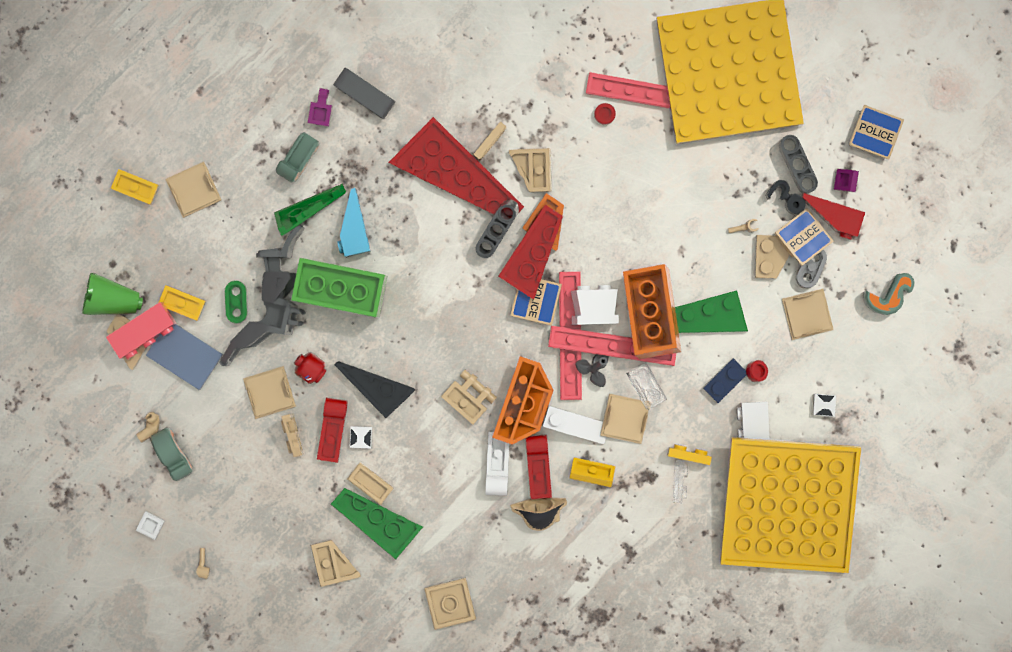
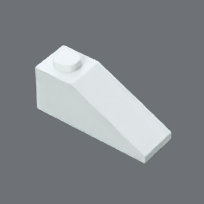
(574, 424)

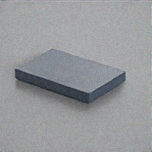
(185, 356)

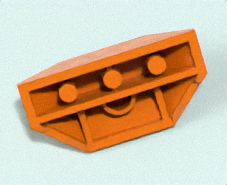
(524, 403)

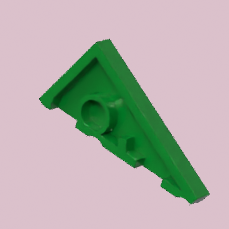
(295, 214)

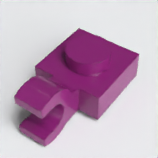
(320, 112)

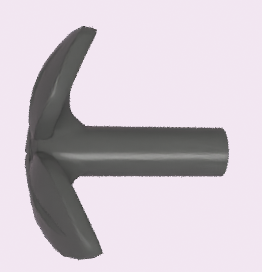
(598, 362)

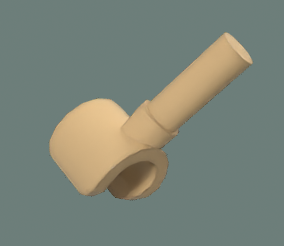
(743, 227)
(202, 572)

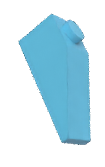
(353, 231)

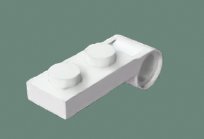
(497, 466)

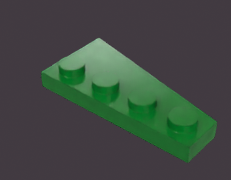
(712, 314)
(381, 525)

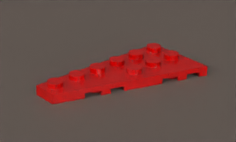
(447, 165)

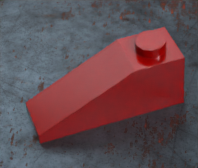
(839, 217)

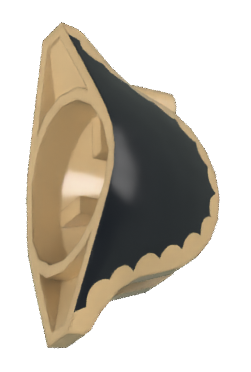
(539, 513)

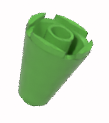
(109, 297)

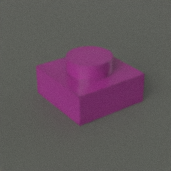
(846, 180)

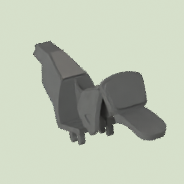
(280, 312)

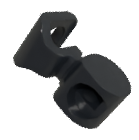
(794, 203)

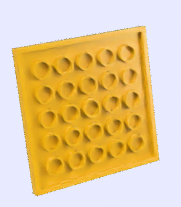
(729, 70)
(790, 505)

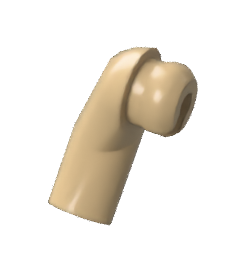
(152, 427)

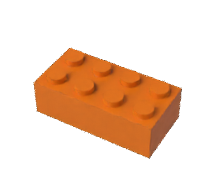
(652, 311)

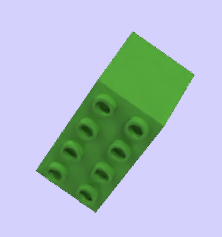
(339, 287)

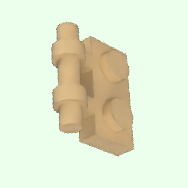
(464, 402)

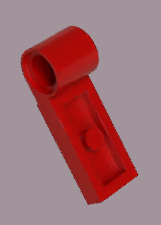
(332, 429)
(538, 467)

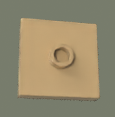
(450, 603)

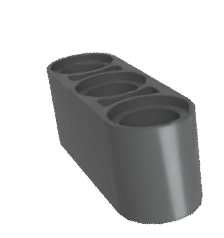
(364, 93)
(798, 153)
(493, 237)

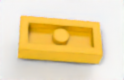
(134, 186)
(182, 302)
(680, 452)
(592, 472)

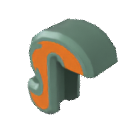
(297, 157)
(894, 298)
(171, 454)

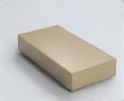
(490, 141)
(370, 483)

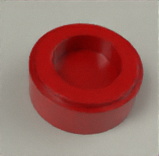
(605, 113)
(757, 371)

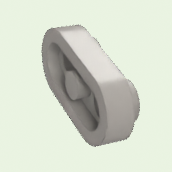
(812, 268)

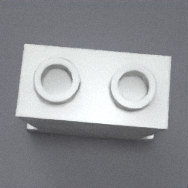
(594, 305)

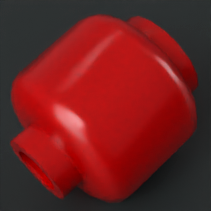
(309, 368)

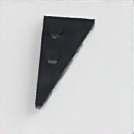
(379, 391)

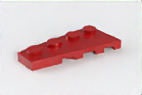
(530, 257)

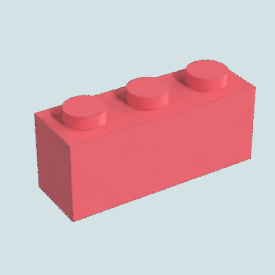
(141, 331)

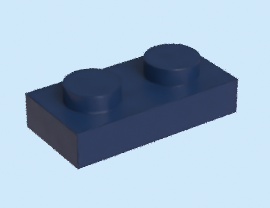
(725, 380)

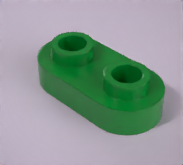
(236, 302)

